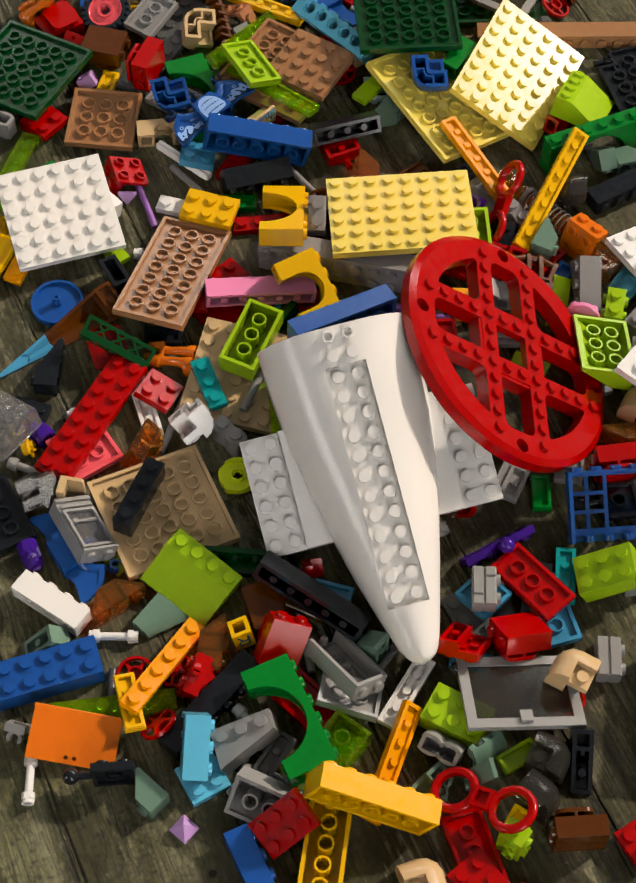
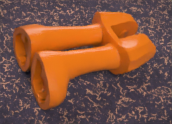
(30, 8)
(160, 358)

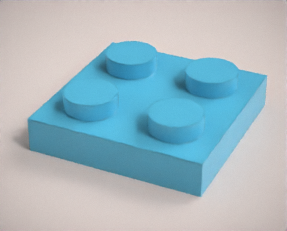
(202, 791)

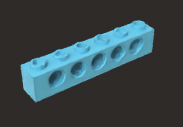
(303, 9)

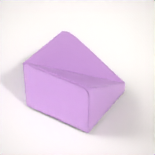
(87, 80)

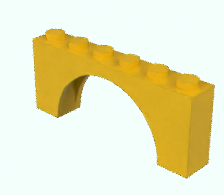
(288, 230)

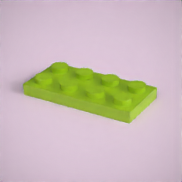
(251, 63)

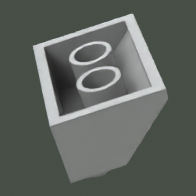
(254, 794)

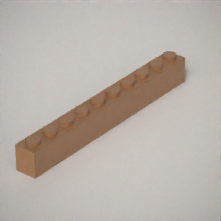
(587, 33)

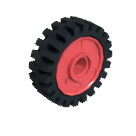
(94, 13)

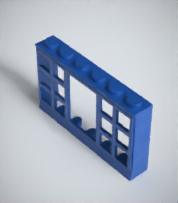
(594, 534)

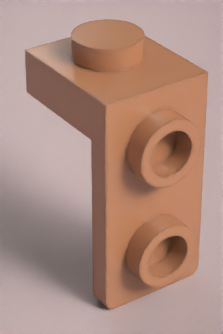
(241, 11)

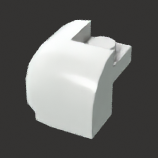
(192, 421)

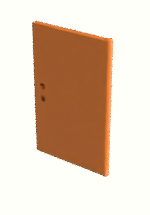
(72, 736)

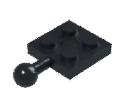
(623, 489)
(103, 773)

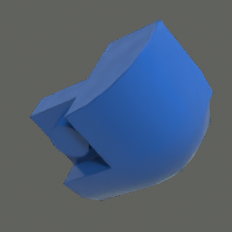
(428, 74)
(171, 94)

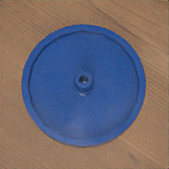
(54, 301)

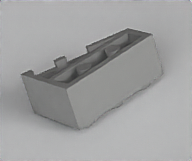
(586, 279)
(243, 738)

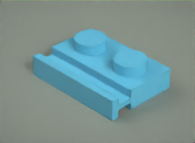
(625, 280)

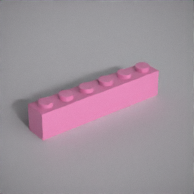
(265, 289)

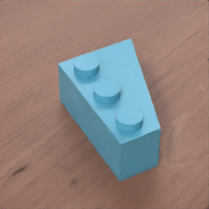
(196, 746)

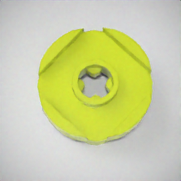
(228, 482)

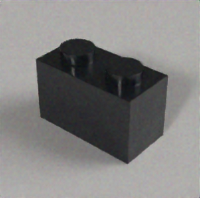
(114, 272)

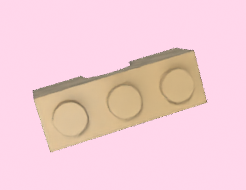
(151, 129)

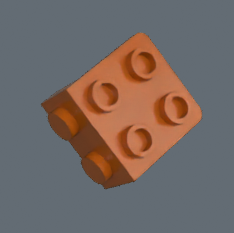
(581, 236)

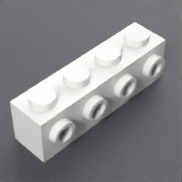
(51, 602)

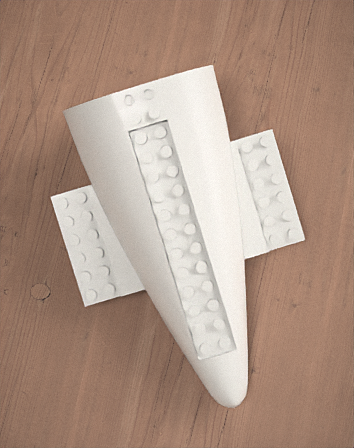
(365, 467)

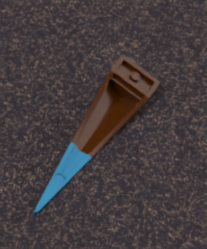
(97, 303)

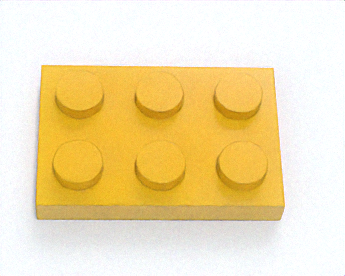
(209, 209)

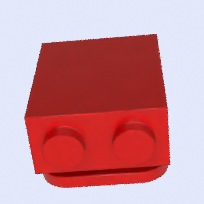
(58, 19)
(145, 63)
(614, 454)
(281, 635)
(519, 636)

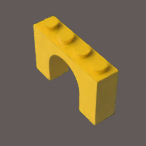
(307, 265)

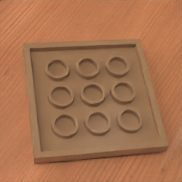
(311, 64)
(103, 119)

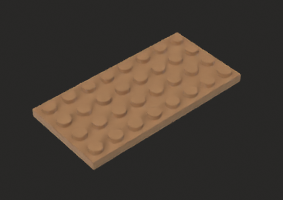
(172, 273)

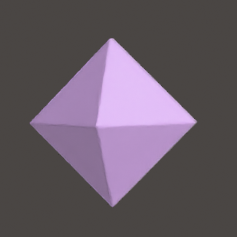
(127, 196)
(184, 829)

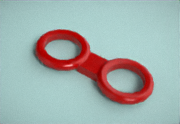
(504, 197)
(486, 799)

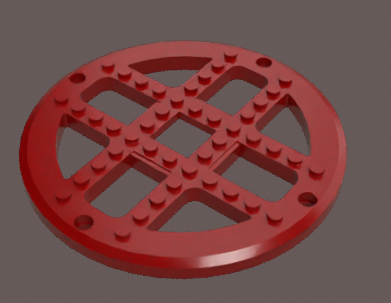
(436, 349)

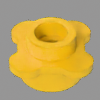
(28, 448)

